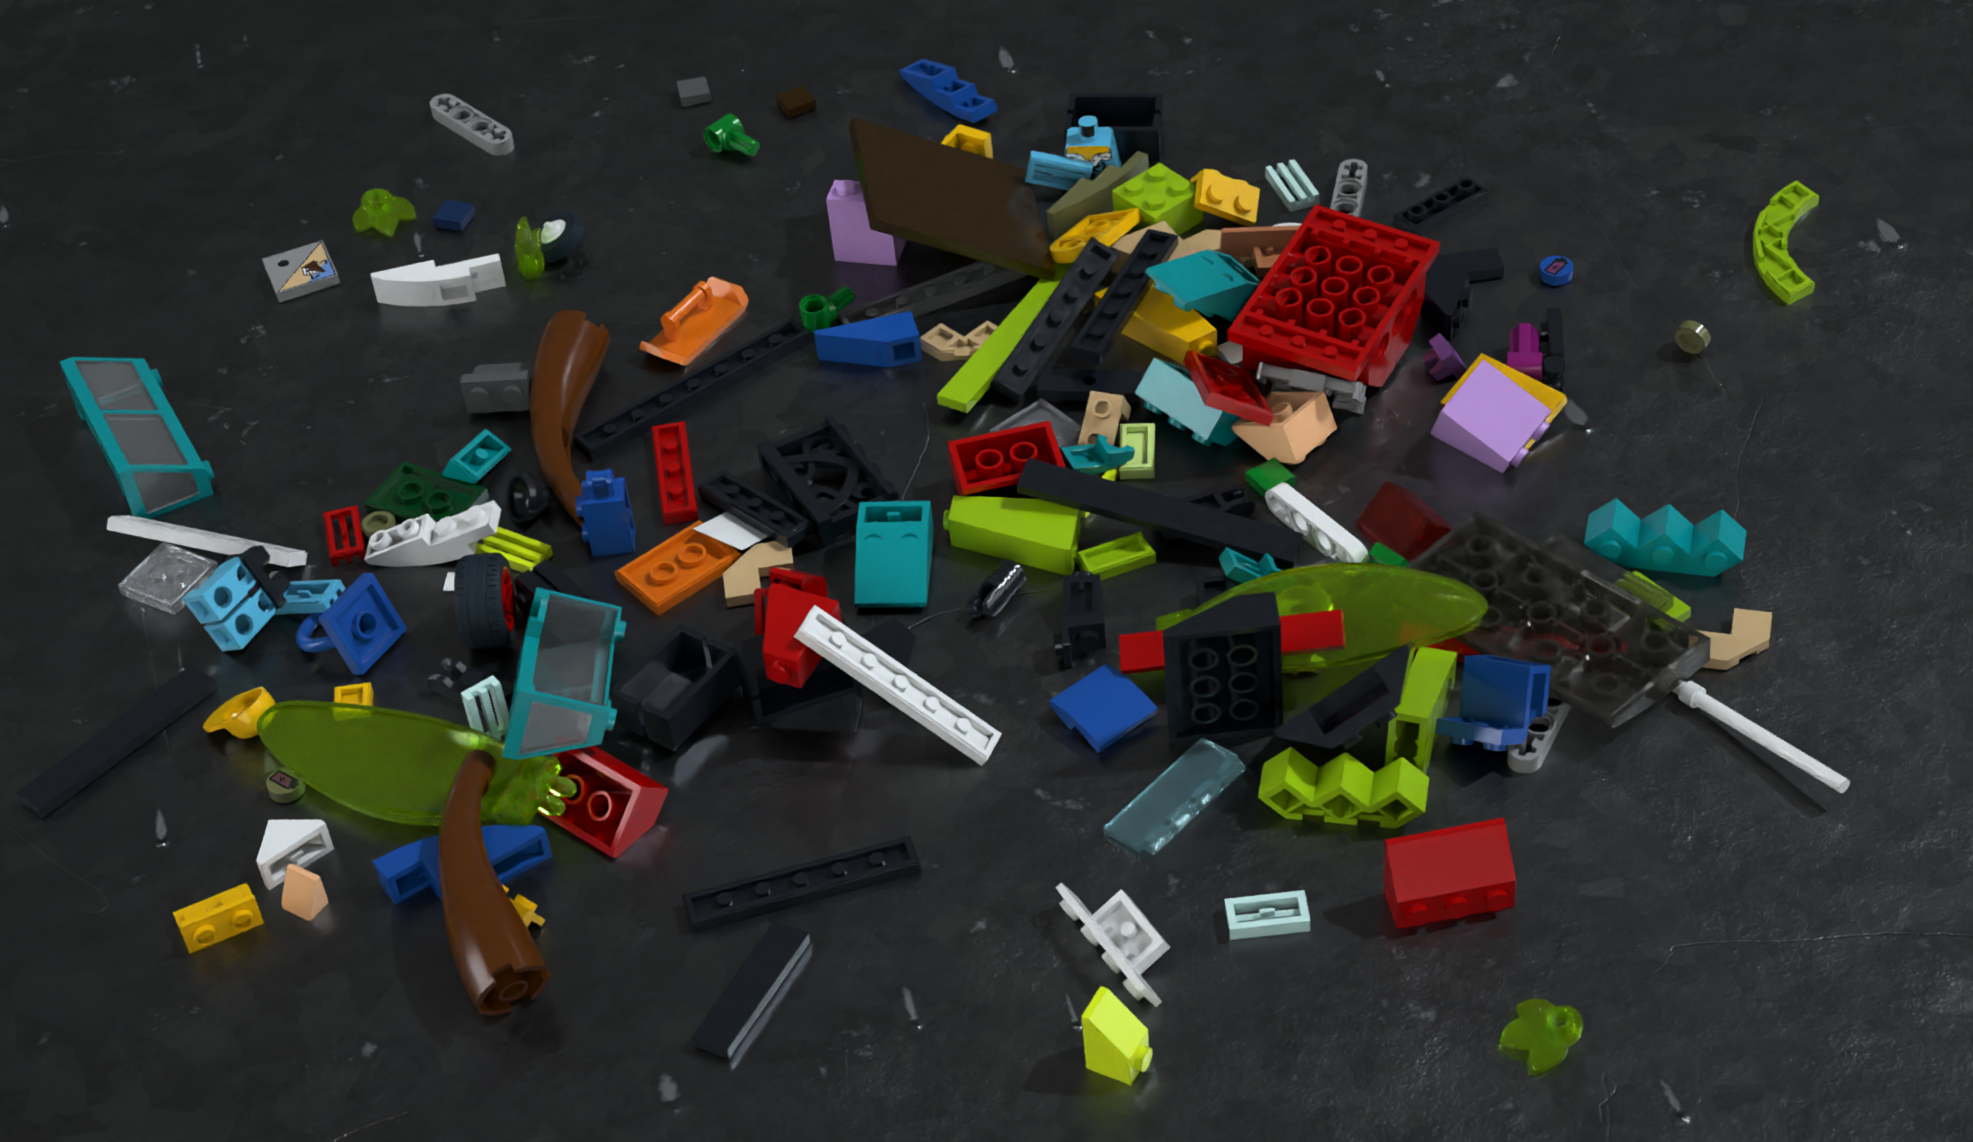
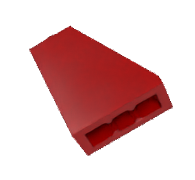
(784, 656)

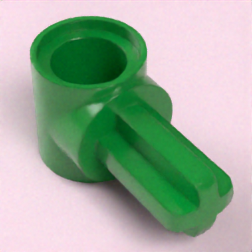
(729, 135)
(820, 312)

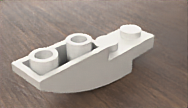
(443, 285)
(430, 542)

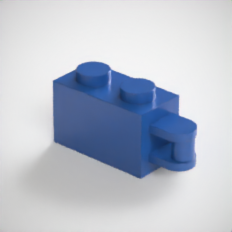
(606, 514)

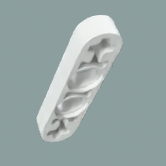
(1315, 525)

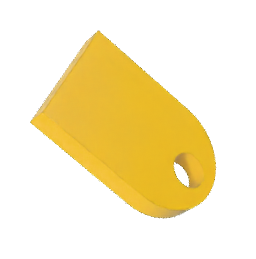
(1103, 227)

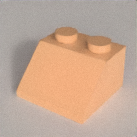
(1297, 427)

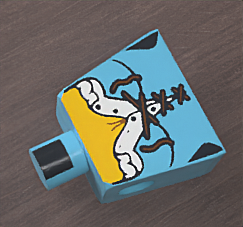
(1093, 145)

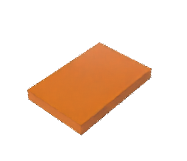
(676, 568)

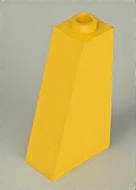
(1168, 328)

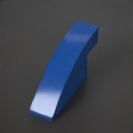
(415, 865)

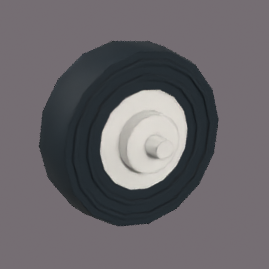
(560, 235)

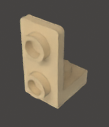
(1103, 417)

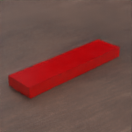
(674, 473)

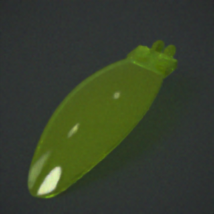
(1379, 603)
(403, 762)

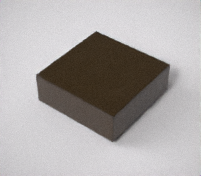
(796, 101)

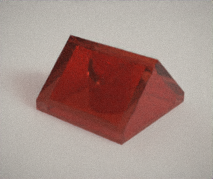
(1402, 521)

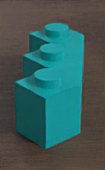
(1665, 540)

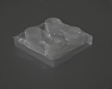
(167, 577)

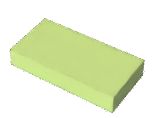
(1142, 438)

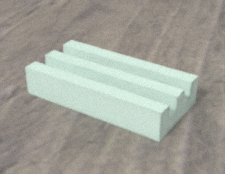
(1298, 185)
(498, 699)
(1267, 921)

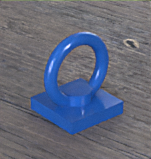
(357, 624)

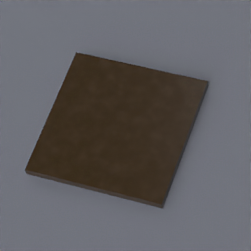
(950, 199)

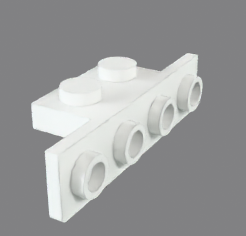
(1124, 933)

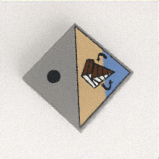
(301, 271)

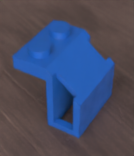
(1497, 701)

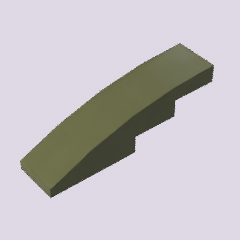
(1093, 196)

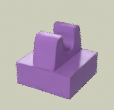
(1443, 359)

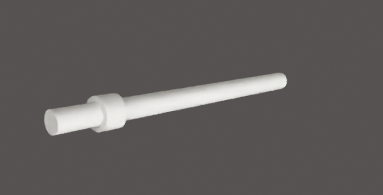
(1696, 696)

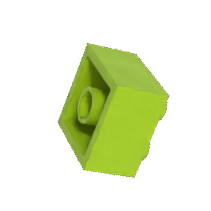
(1160, 197)

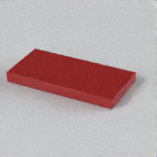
(1227, 387)

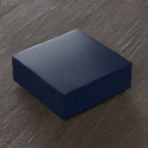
(454, 215)

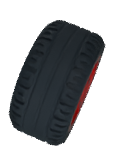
(485, 600)

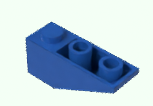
(874, 342)

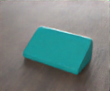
(477, 458)

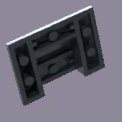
(1354, 705)

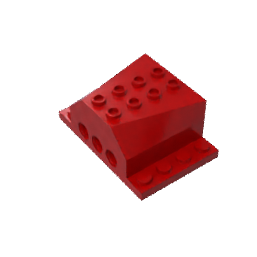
(1338, 299)

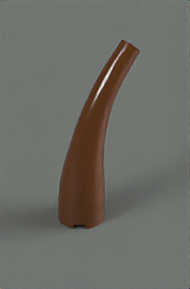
(561, 380)
(481, 923)

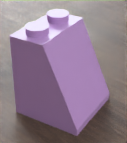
(851, 229)
(1491, 419)

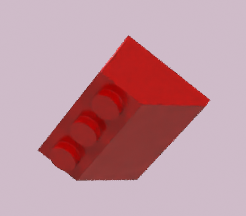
(1000, 456)
(610, 802)
(1449, 873)

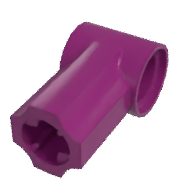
(1524, 351)

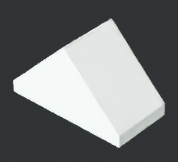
(291, 842)

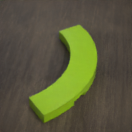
(1771, 242)

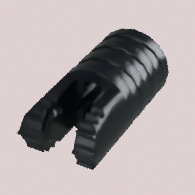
(996, 590)

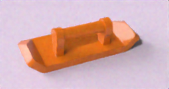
(697, 320)

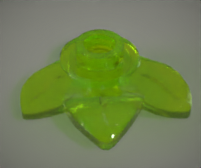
(382, 211)
(528, 250)
(1538, 1032)

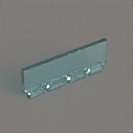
(1175, 797)

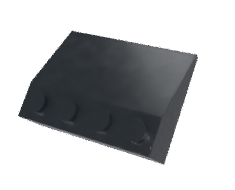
(1225, 671)

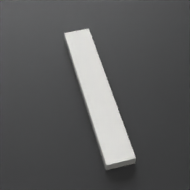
(202, 539)
(898, 685)

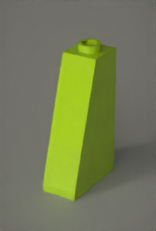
(1016, 530)
(1424, 700)

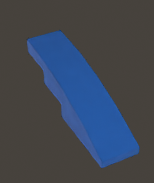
(943, 88)

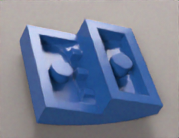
(1103, 706)

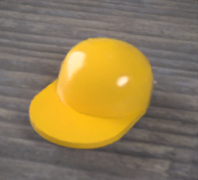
(241, 713)

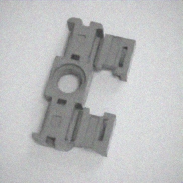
(1347, 394)

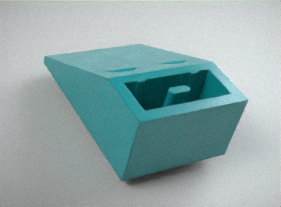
(1206, 283)
(893, 554)

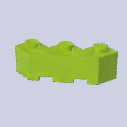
(1343, 789)

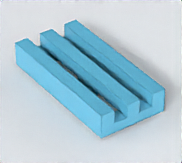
(1059, 168)
(310, 596)

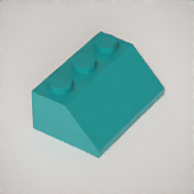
(1172, 391)

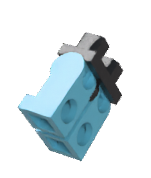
(238, 598)

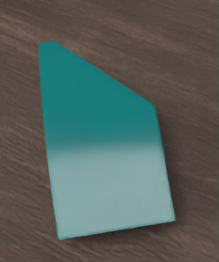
(1096, 458)
(1245, 569)

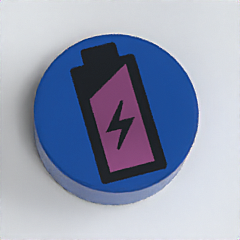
(1556, 270)

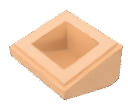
(303, 892)

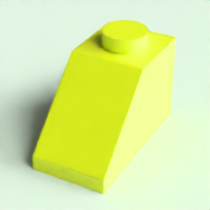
(1114, 1039)

